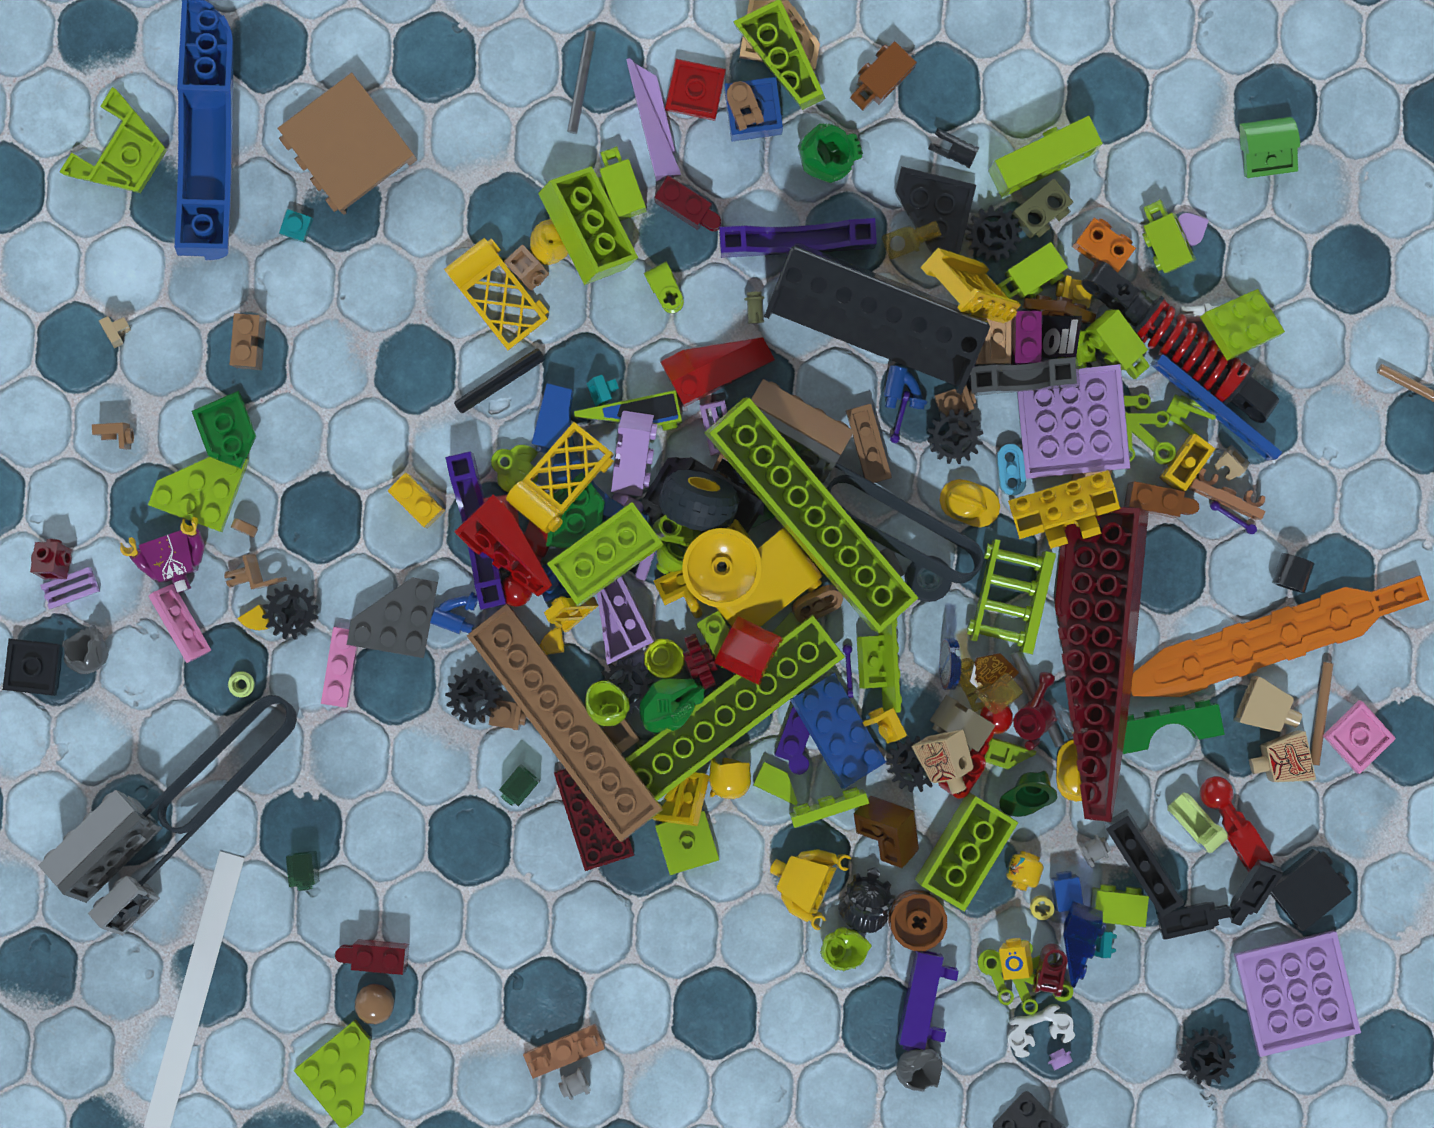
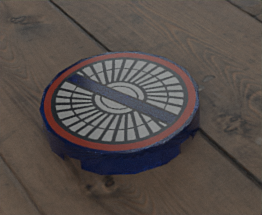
(949, 664)

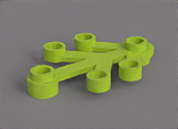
(1133, 423)
(995, 973)

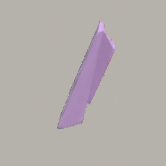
(653, 122)

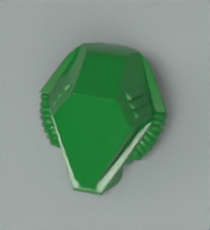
(829, 152)
(670, 703)

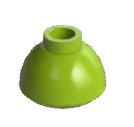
(670, 557)

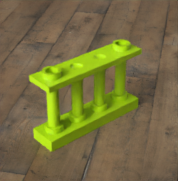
(1031, 614)

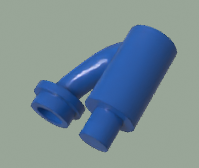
(894, 388)
(453, 622)

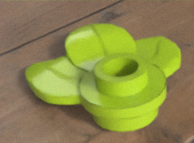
(517, 468)

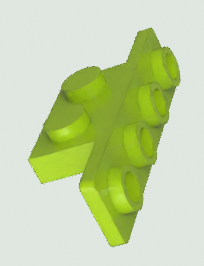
(880, 665)

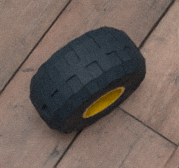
(698, 500)

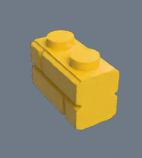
(1187, 462)
(416, 500)

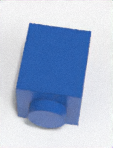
(1065, 890)

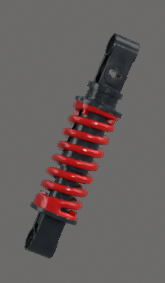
(1156, 321)

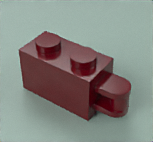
(687, 205)
(375, 956)

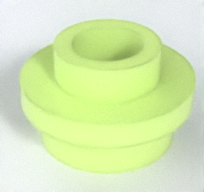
(233, 684)

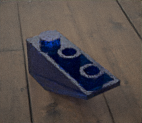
(1080, 933)

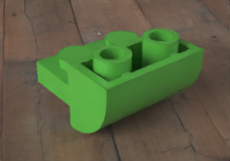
(1269, 147)

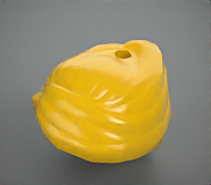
(547, 244)

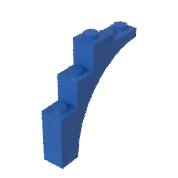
(552, 422)

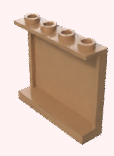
(345, 143)

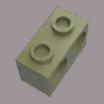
(1038, 205)

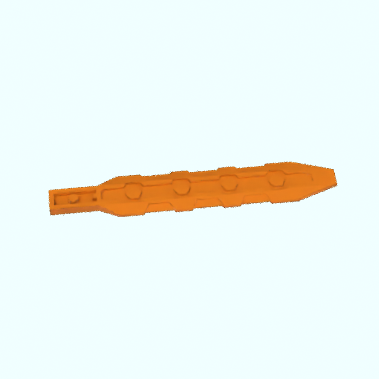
(1270, 639)

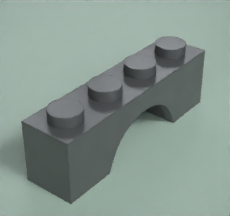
(1025, 377)

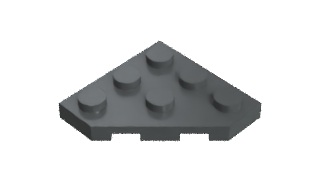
(397, 620)

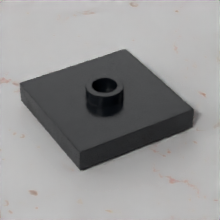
(32, 666)

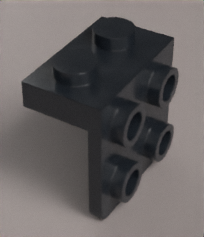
(1027, 1113)

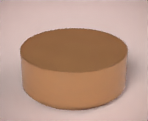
(244, 527)

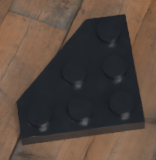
(937, 199)

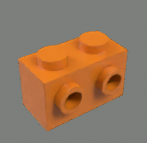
(1103, 244)

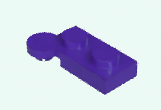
(793, 743)

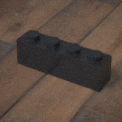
(1144, 863)

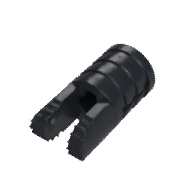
(960, 150)

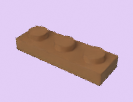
(868, 443)

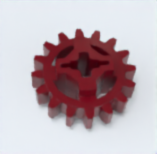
(699, 661)

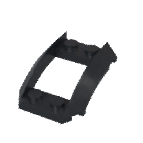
(748, 507)

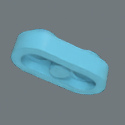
(1012, 469)

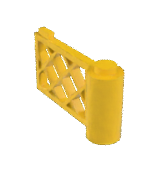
(473, 267)
(536, 503)

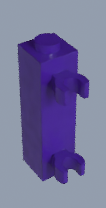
(920, 1000)

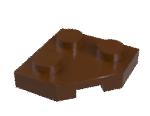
(1060, 307)

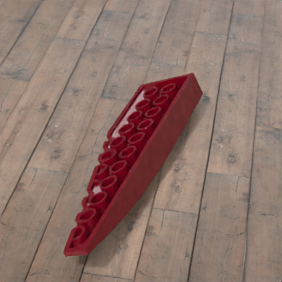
(1098, 634)

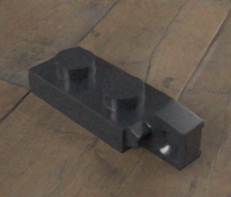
(1254, 890)
(1191, 919)

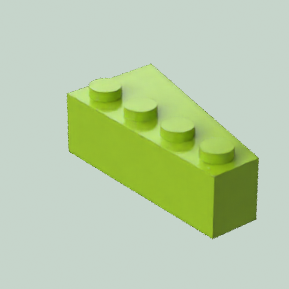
(777, 44)

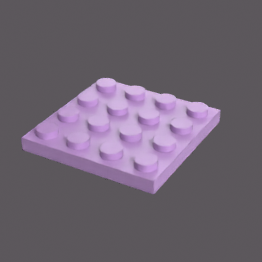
(1076, 426)
(1297, 993)

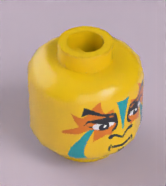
(1024, 870)

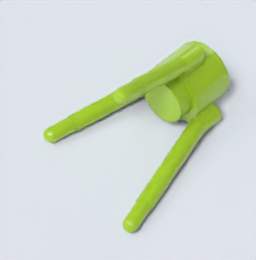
(1180, 407)

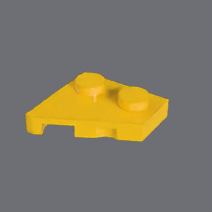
(567, 614)
(685, 801)

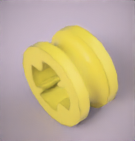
(1036, 913)

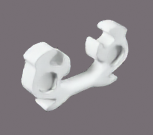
(1061, 1023)

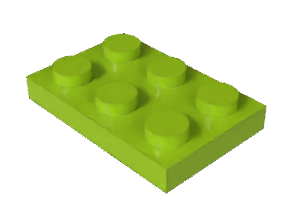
(1242, 324)
(828, 806)

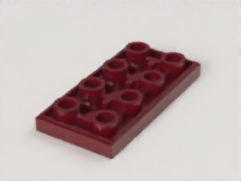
(591, 833)

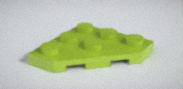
(200, 491)
(340, 1074)

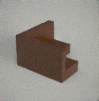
(890, 826)

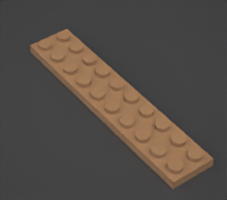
(564, 723)

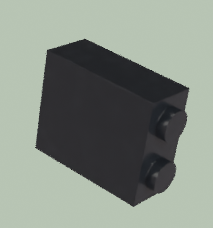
(1310, 889)

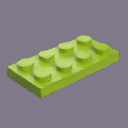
(605, 554)

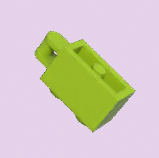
(621, 185)
(1167, 239)
(1033, 272)
(1118, 342)

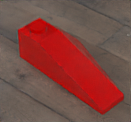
(709, 368)
(498, 535)

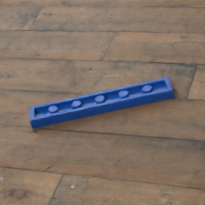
(1215, 407)

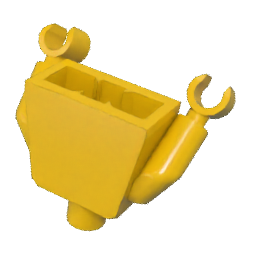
(806, 881)

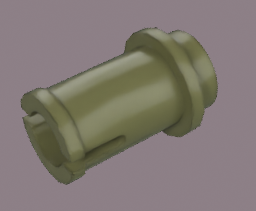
(755, 307)

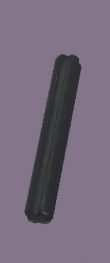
(499, 380)

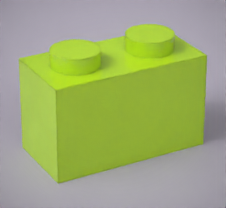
(1121, 906)

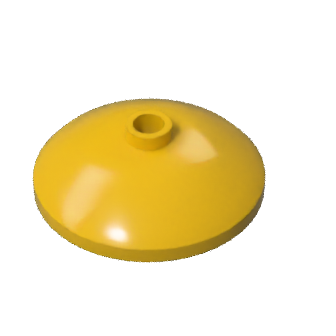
(725, 587)

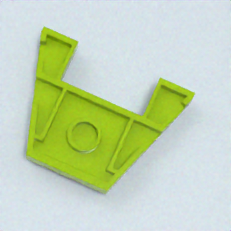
(128, 157)

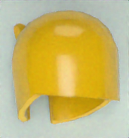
(730, 779)

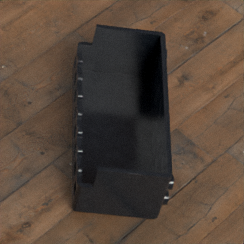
(878, 315)

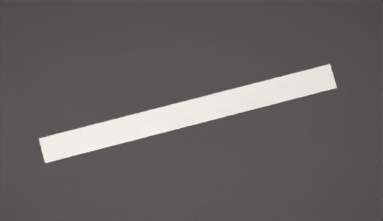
(194, 991)

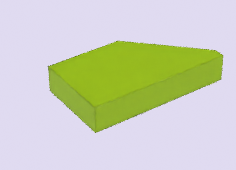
(1006, 754)
(775, 782)

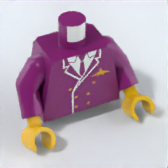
(170, 555)

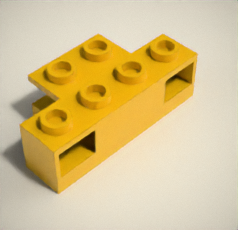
(1065, 504)

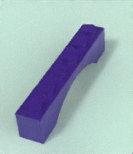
(827, 237)
(469, 497)

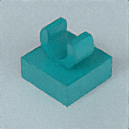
(601, 390)
(1104, 945)

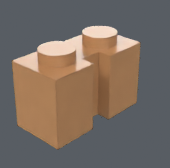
(244, 343)

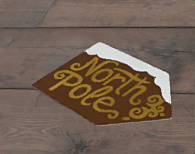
(991, 669)

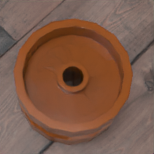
(919, 935)

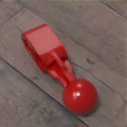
(515, 593)
(1003, 722)
(1217, 794)

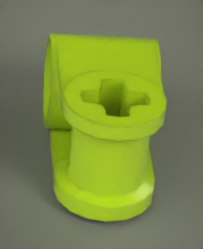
(664, 284)
(679, 534)

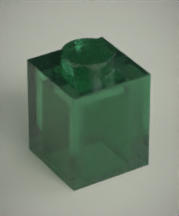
(518, 786)
(302, 870)

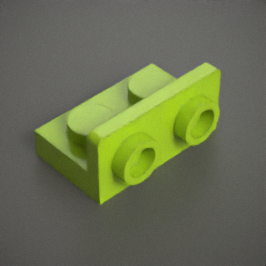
(713, 631)

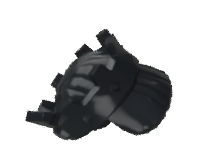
(866, 902)

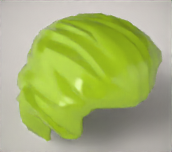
(844, 949)

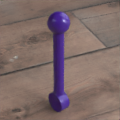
(895, 438)
(1250, 528)
(847, 649)

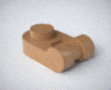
(741, 97)

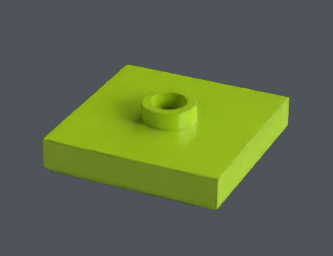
(687, 845)

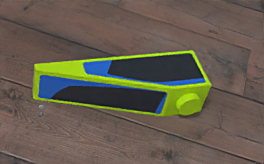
(662, 406)

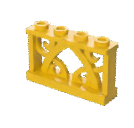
(960, 278)

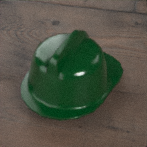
(1029, 795)

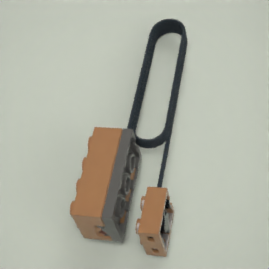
(820, 444)

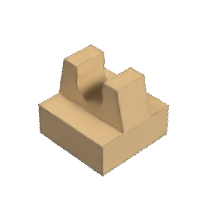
(115, 330)
(1234, 460)

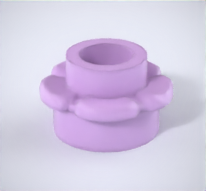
(1060, 1059)

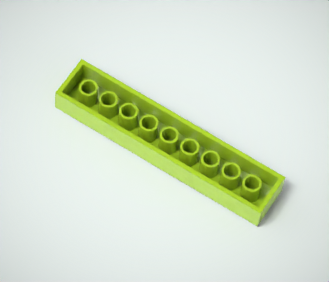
(811, 514)
(734, 709)

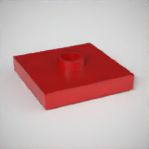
(695, 89)

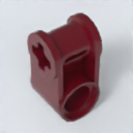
(1050, 976)

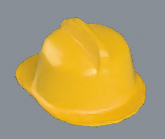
(969, 503)
(1068, 776)

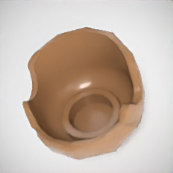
(374, 1004)

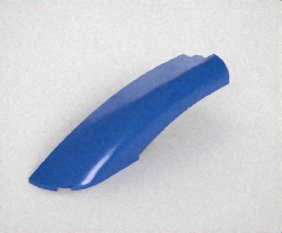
(204, 132)

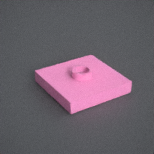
(1359, 737)

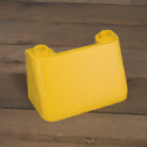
(784, 576)

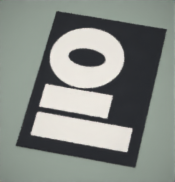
(1060, 336)

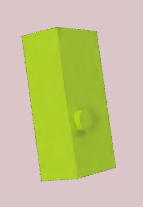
(1045, 156)
(588, 225)
(966, 851)

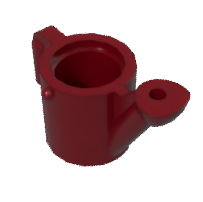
(1036, 715)

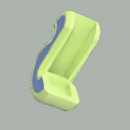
(1197, 823)

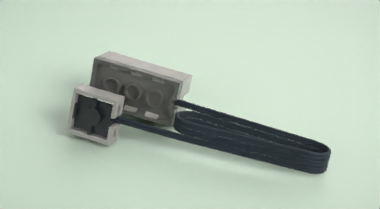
(123, 827)

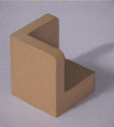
(622, 735)

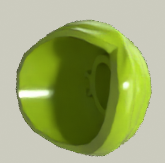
(606, 703)

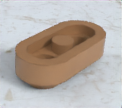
(817, 603)

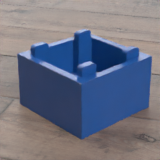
(767, 98)

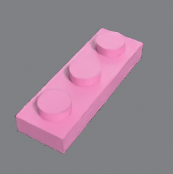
(179, 623)
(339, 670)

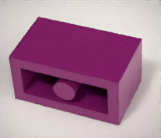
(1026, 337)

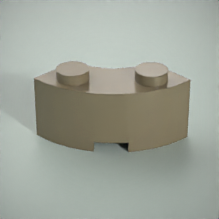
(953, 716)

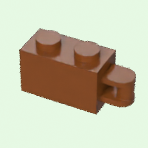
(883, 75)
(1159, 500)

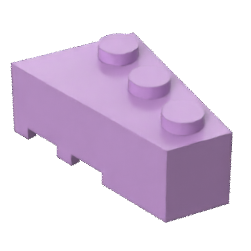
(633, 453)
(621, 621)

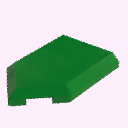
(226, 429)
(580, 517)

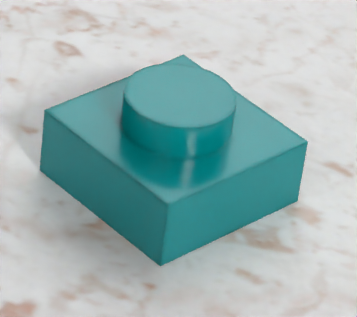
(296, 225)

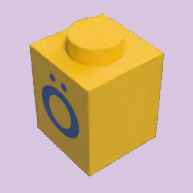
(1016, 959)

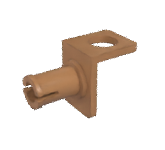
(251, 574)

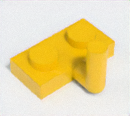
(673, 587)

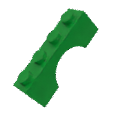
(1201, 721)

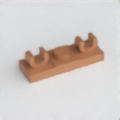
(1227, 496)
(564, 1051)

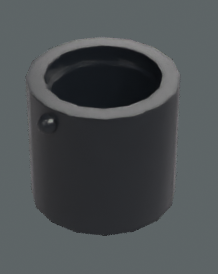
(1293, 573)

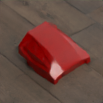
(748, 650)

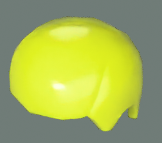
(664, 658)

